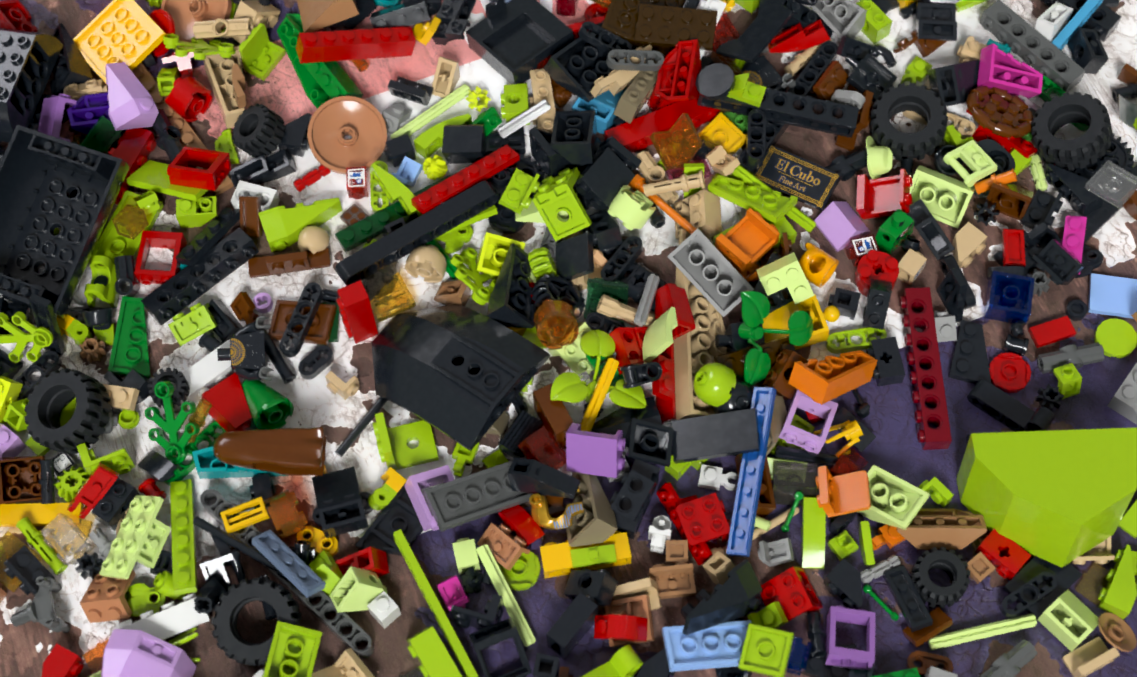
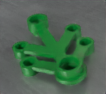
(171, 424)

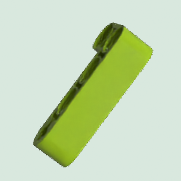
(623, 664)

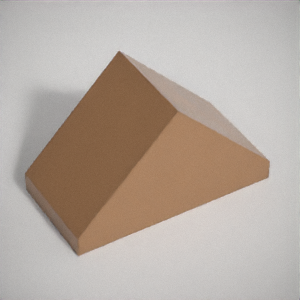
(453, 293)

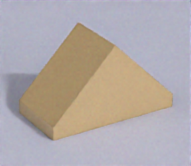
(445, 77)

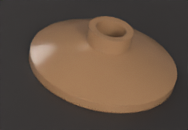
(1117, 632)

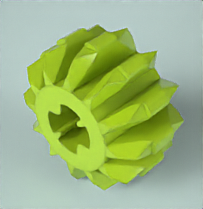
(541, 262)
(66, 482)

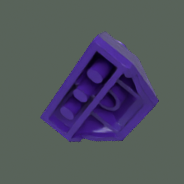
(88, 111)

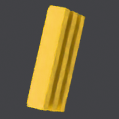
(247, 522)

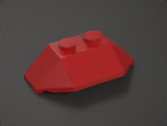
(679, 73)

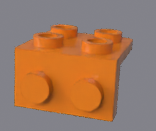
(843, 492)

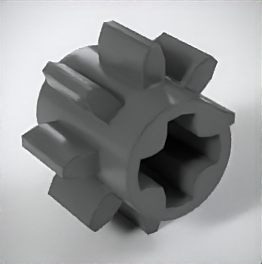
(1041, 282)

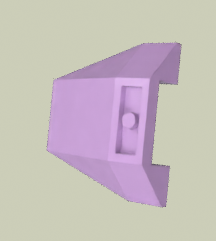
(143, 655)

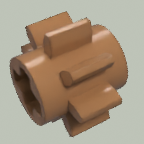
(97, 352)

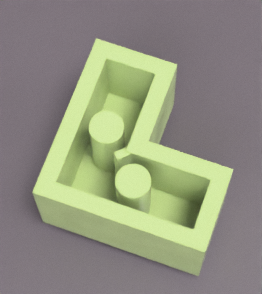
(786, 273)

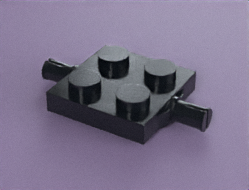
(870, 75)

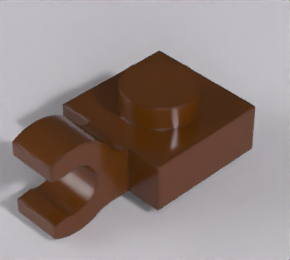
(244, 307)

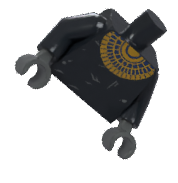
(765, 74)
(248, 351)

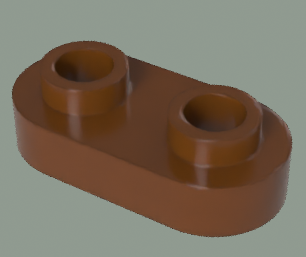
(928, 660)

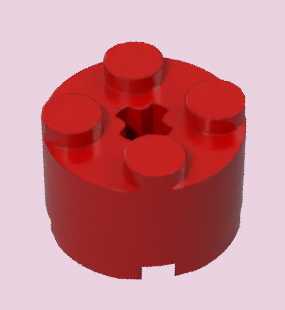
(189, 98)
(876, 266)

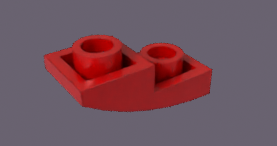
(522, 523)

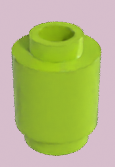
(164, 585)

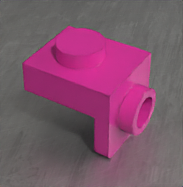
(452, 593)

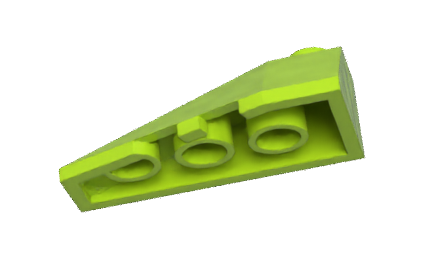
(284, 225)

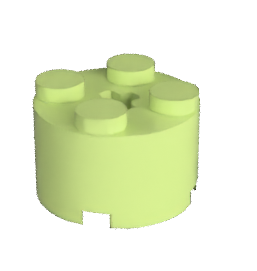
(631, 208)

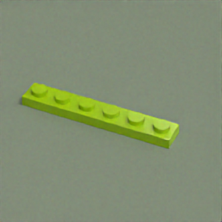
(183, 537)

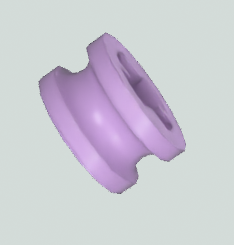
(264, 308)

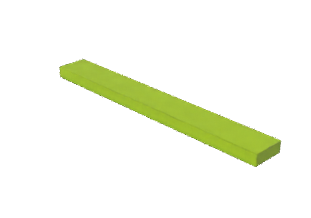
(434, 604)

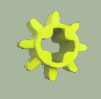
(472, 98)
(435, 167)

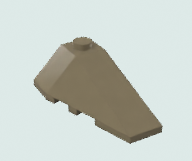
(598, 519)

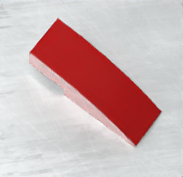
(798, 38)

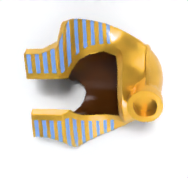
(550, 512)

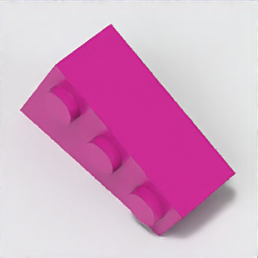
(1007, 73)

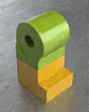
(74, 329)
(392, 484)

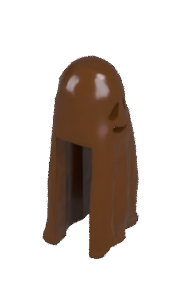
(274, 450)

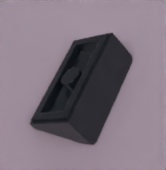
(225, 320)

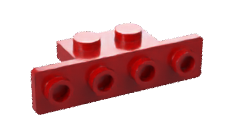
(1019, 144)
(665, 386)
(670, 501)

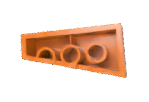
(833, 375)

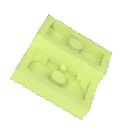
(659, 335)

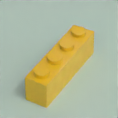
(558, 562)

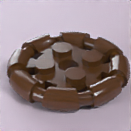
(1000, 111)

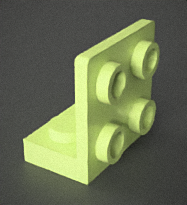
(572, 353)

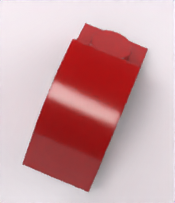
(621, 627)

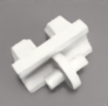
(659, 533)

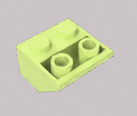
(1069, 620)

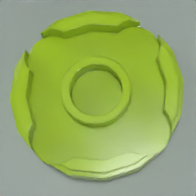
(1116, 337)
(523, 573)

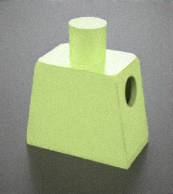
(356, 590)

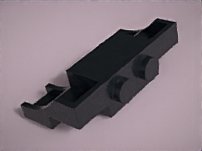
(454, 20)

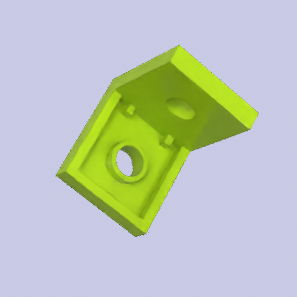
(558, 195)
(393, 443)

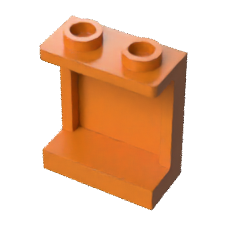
(748, 240)

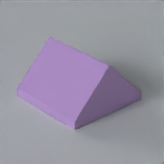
(840, 224)

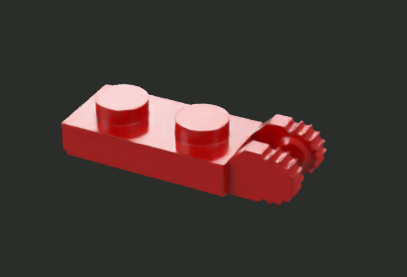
(94, 489)

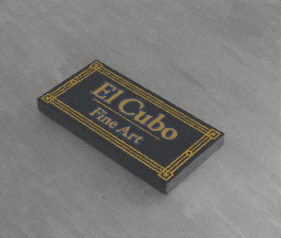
(797, 177)

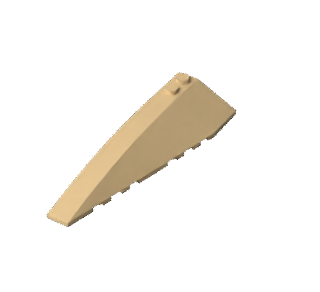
(695, 347)

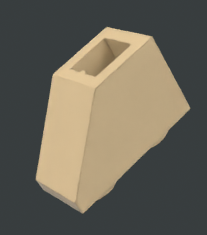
(967, 243)

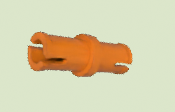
(1003, 178)

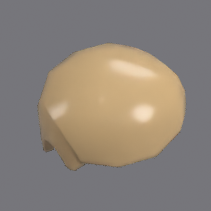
(313, 239)

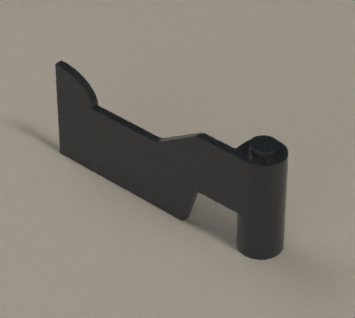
(762, 30)

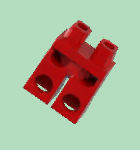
(628, 345)

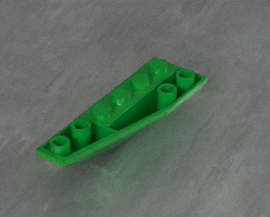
(319, 79)

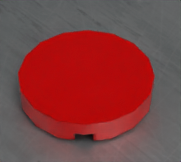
(1009, 372)

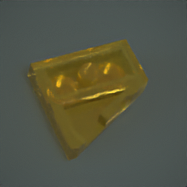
(392, 299)

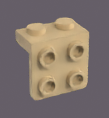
(346, 666)

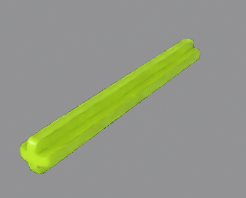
(795, 214)

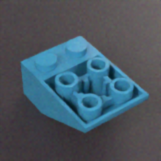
(604, 109)

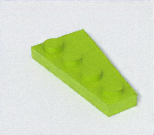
(770, 205)

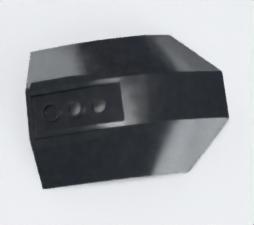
(418, 374)

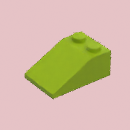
(292, 651)

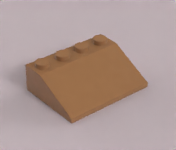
(323, 13)

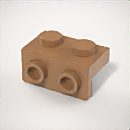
(674, 580)

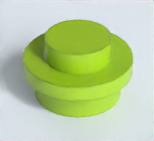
(128, 419)

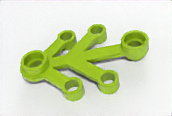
(199, 47)
(479, 293)
(39, 336)

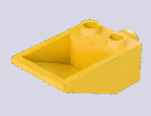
(779, 320)

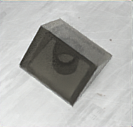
(793, 477)

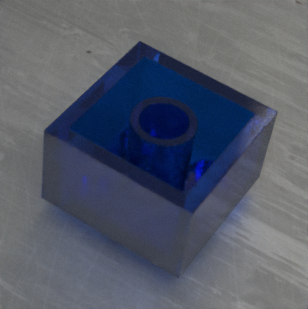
(1009, 297)

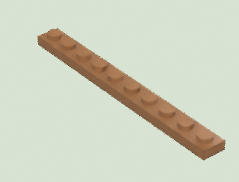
(188, 136)

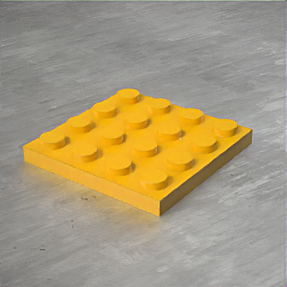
(118, 35)

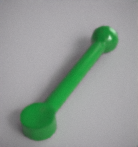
(799, 496)
(867, 589)

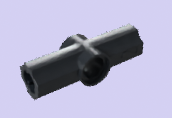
(168, 135)
(850, 164)

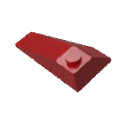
(15, 16)

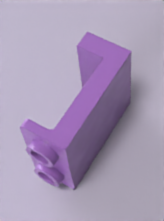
(52, 114)
(594, 452)

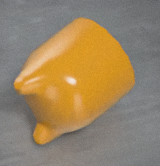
(817, 265)

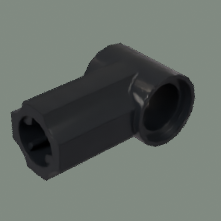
(125, 273)
(209, 596)

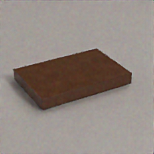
(320, 328)

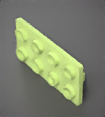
(138, 539)

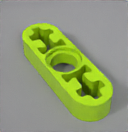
(375, 194)
(840, 336)

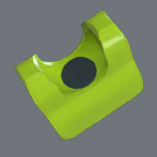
(102, 282)

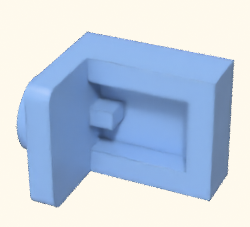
(408, 171)

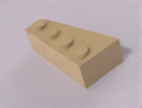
(220, 78)

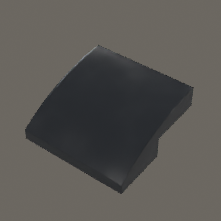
(936, 21)

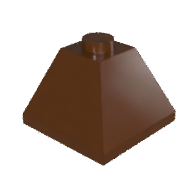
(1010, 199)

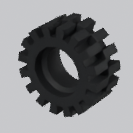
(171, 376)

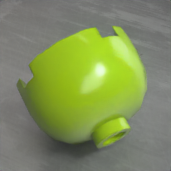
(714, 383)

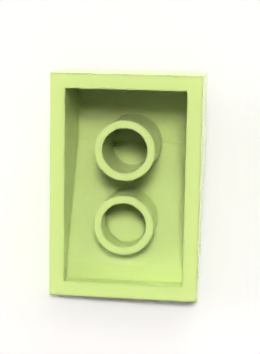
(892, 499)

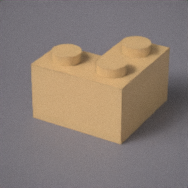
(258, 13)

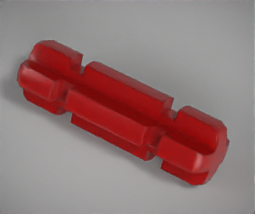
(311, 177)

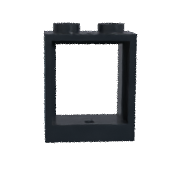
(495, 634)

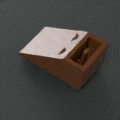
(20, 478)

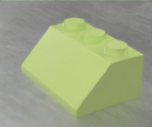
(942, 195)

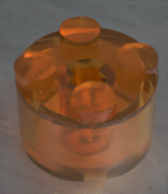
(556, 324)
(285, 514)

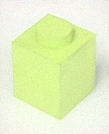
(466, 555)

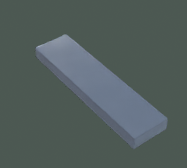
(288, 563)

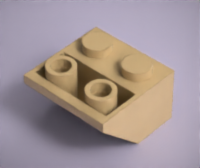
(701, 211)

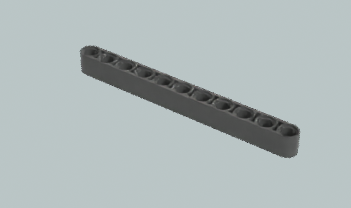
(322, 609)

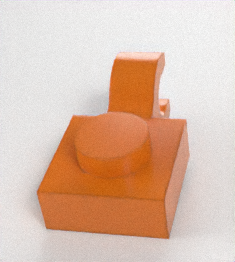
(888, 536)

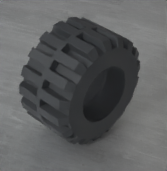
(258, 130)
(952, 566)

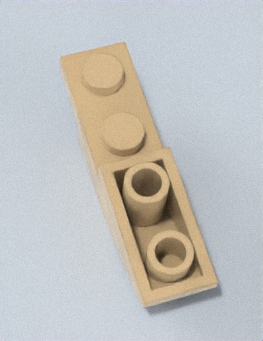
(617, 79)

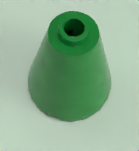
(266, 405)

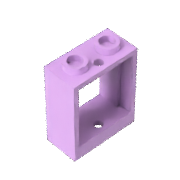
(801, 437)
(421, 481)

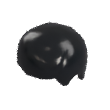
(938, 161)

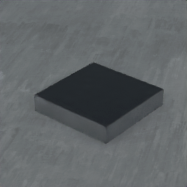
(575, 256)

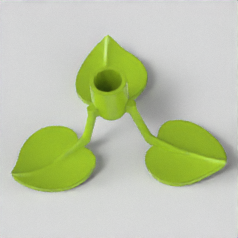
(571, 389)

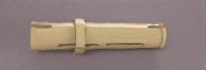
(801, 60)

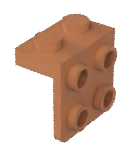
(106, 599)

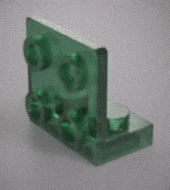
(597, 287)

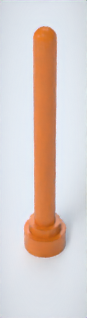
(637, 184)

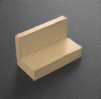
(637, 588)
(1089, 658)

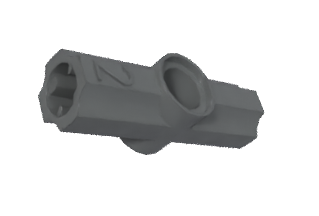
(1071, 354)
(1011, 663)

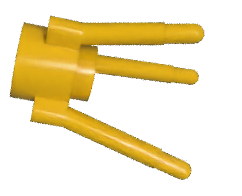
(850, 430)

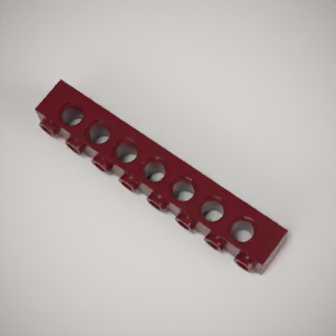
(929, 437)

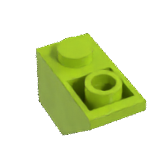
(196, 213)

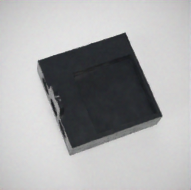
(518, 37)

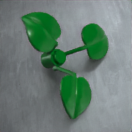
(755, 308)

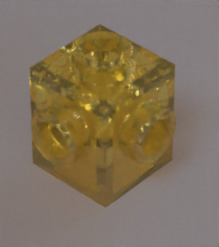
(130, 221)

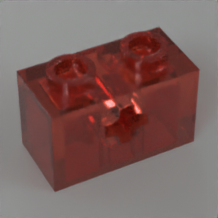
(542, 441)

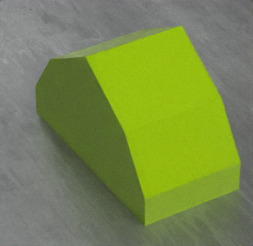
(1051, 488)

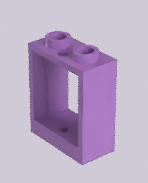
(850, 657)

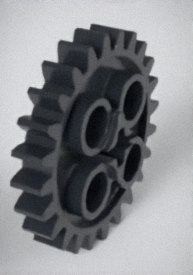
(1119, 155)
(500, 180)

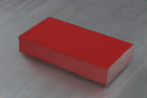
(1013, 247)
(1052, 331)

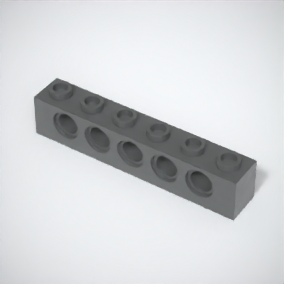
(1031, 46)

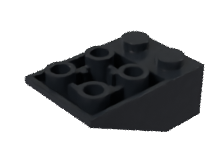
(954, 81)
(339, 502)

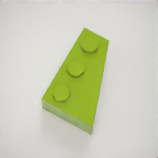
(432, 654)

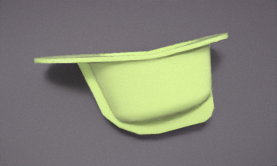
(878, 158)

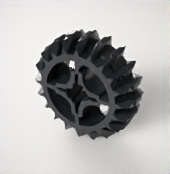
(558, 288)

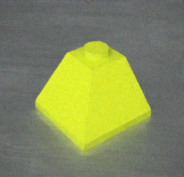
(493, 253)

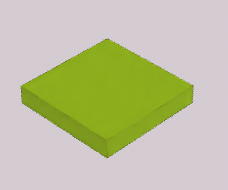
(766, 650)

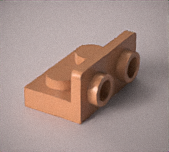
(503, 545)

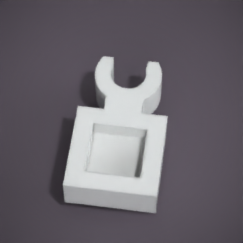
(712, 477)

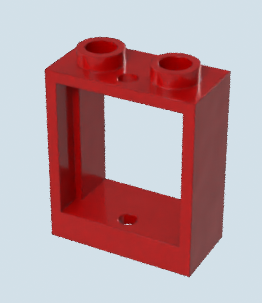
(210, 179)
(158, 239)

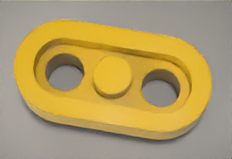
(318, 539)

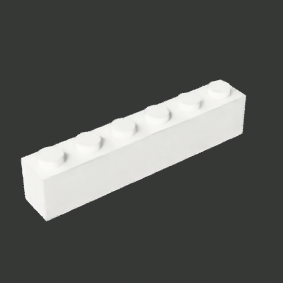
(200, 378)

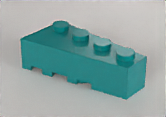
(210, 467)

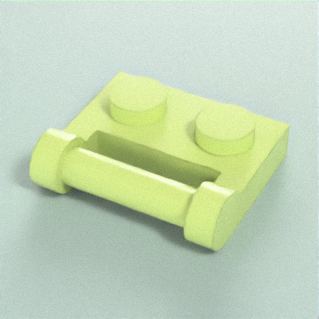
(974, 158)

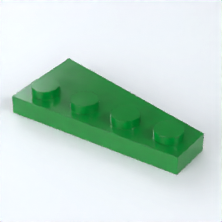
(130, 340)

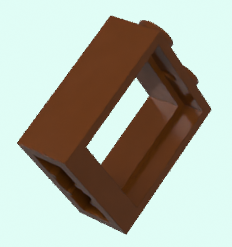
(553, 414)

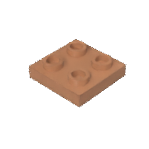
(631, 606)

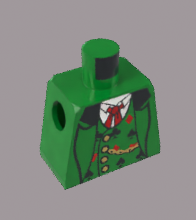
(897, 228)

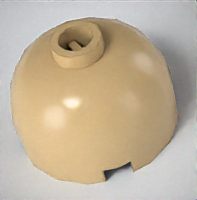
(427, 262)

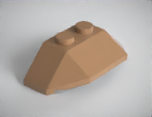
(943, 529)

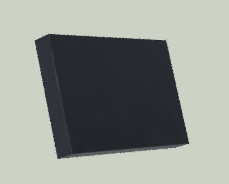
(1065, 579)

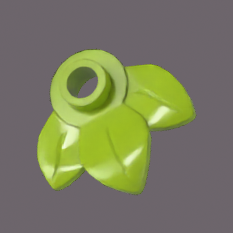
(456, 240)
(141, 599)

